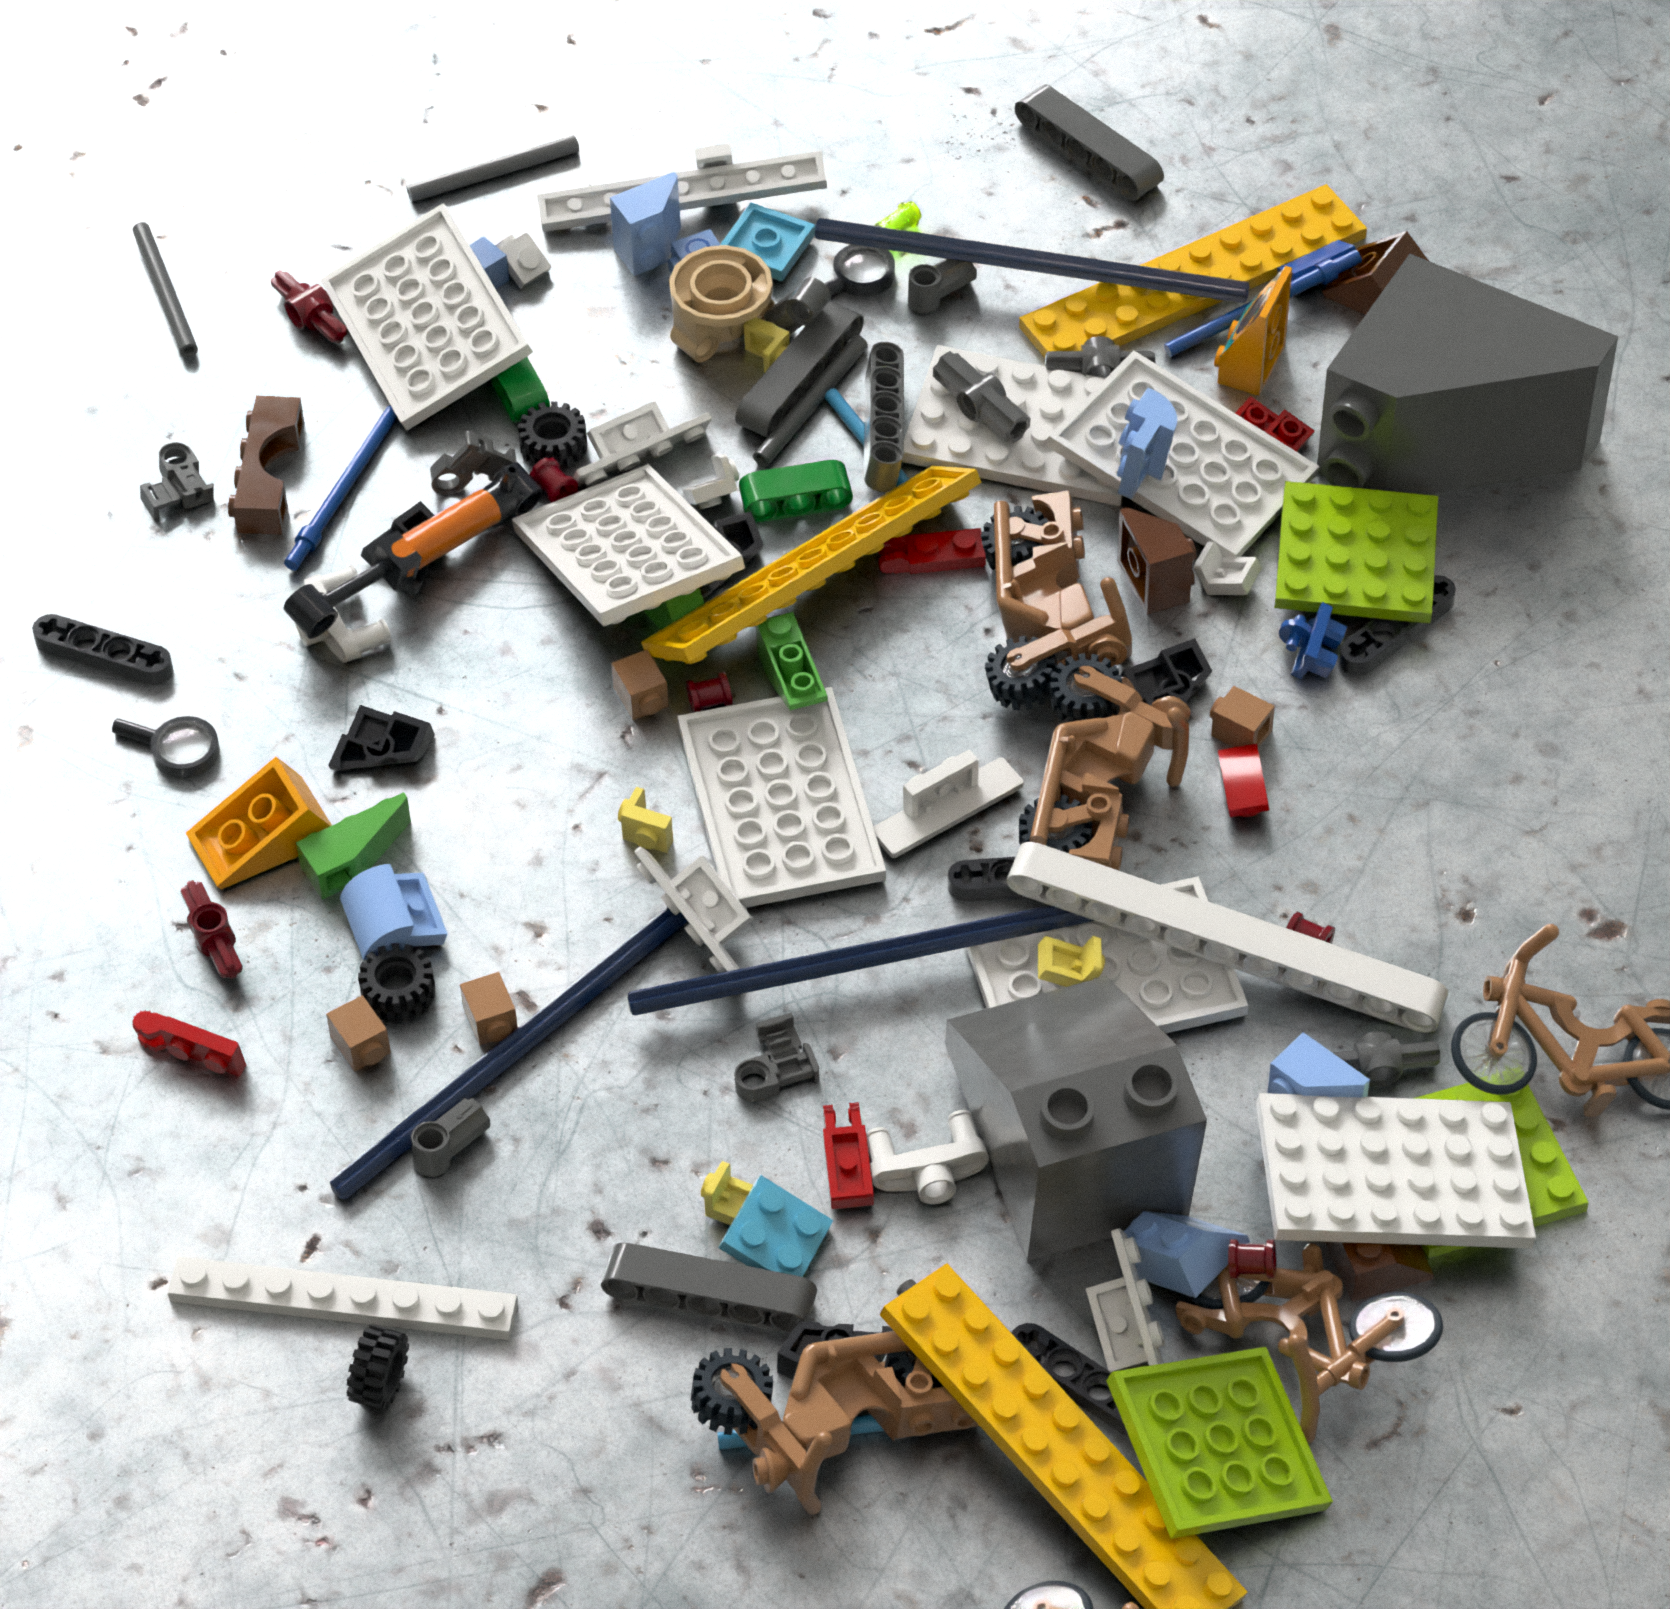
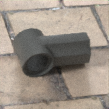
(932, 282)
(800, 306)
(440, 1140)

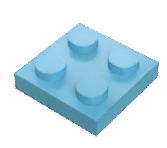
(772, 236)
(775, 1230)

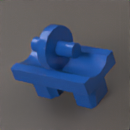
(1308, 639)

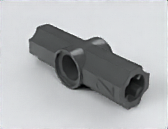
(981, 397)

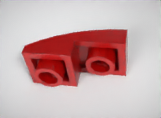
(1284, 427)
(1243, 780)

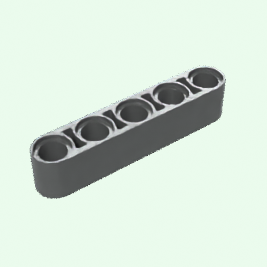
(1089, 142)
(797, 368)
(884, 416)
(708, 1287)

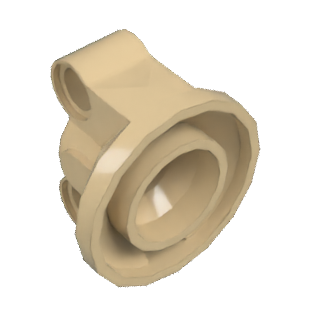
(714, 297)

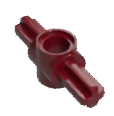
(308, 306)
(211, 929)

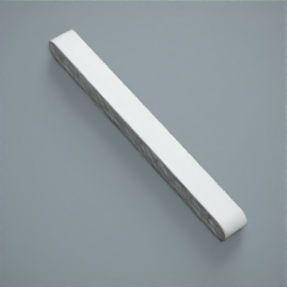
(1228, 937)

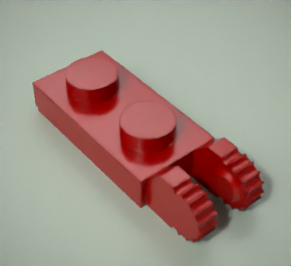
(933, 552)
(188, 1042)
(847, 1160)

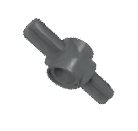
(1097, 358)
(1384, 1058)

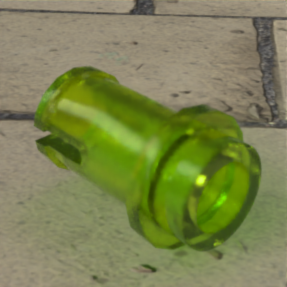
(904, 217)

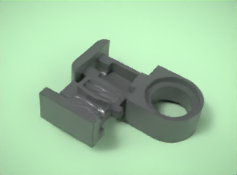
(468, 460)
(179, 481)
(786, 1064)

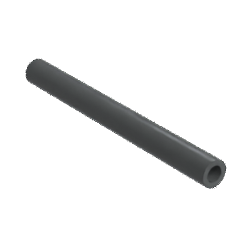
(492, 168)
(164, 289)
(810, 401)

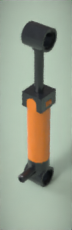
(401, 556)

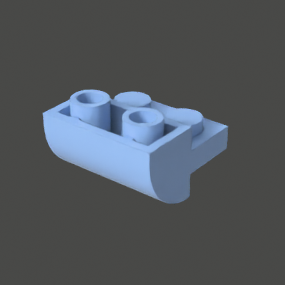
(1145, 440)
(391, 910)

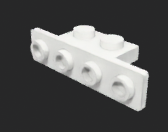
(634, 436)
(944, 799)
(704, 901)
(1123, 1315)

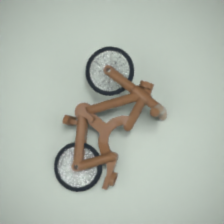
(1502, 1059)
(1381, 1328)

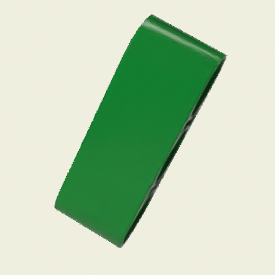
(520, 389)
(796, 490)

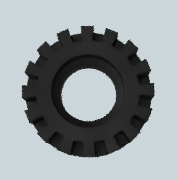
(553, 420)
(391, 964)
(377, 1367)

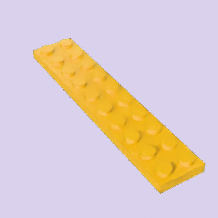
(1239, 252)
(811, 564)
(1056, 1446)

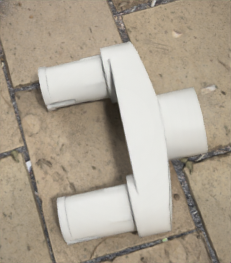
(342, 641)
(929, 1169)

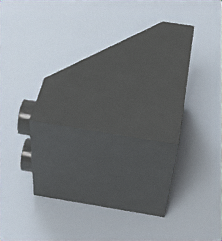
(1461, 388)
(1079, 1112)

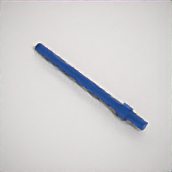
(1324, 273)
(310, 534)

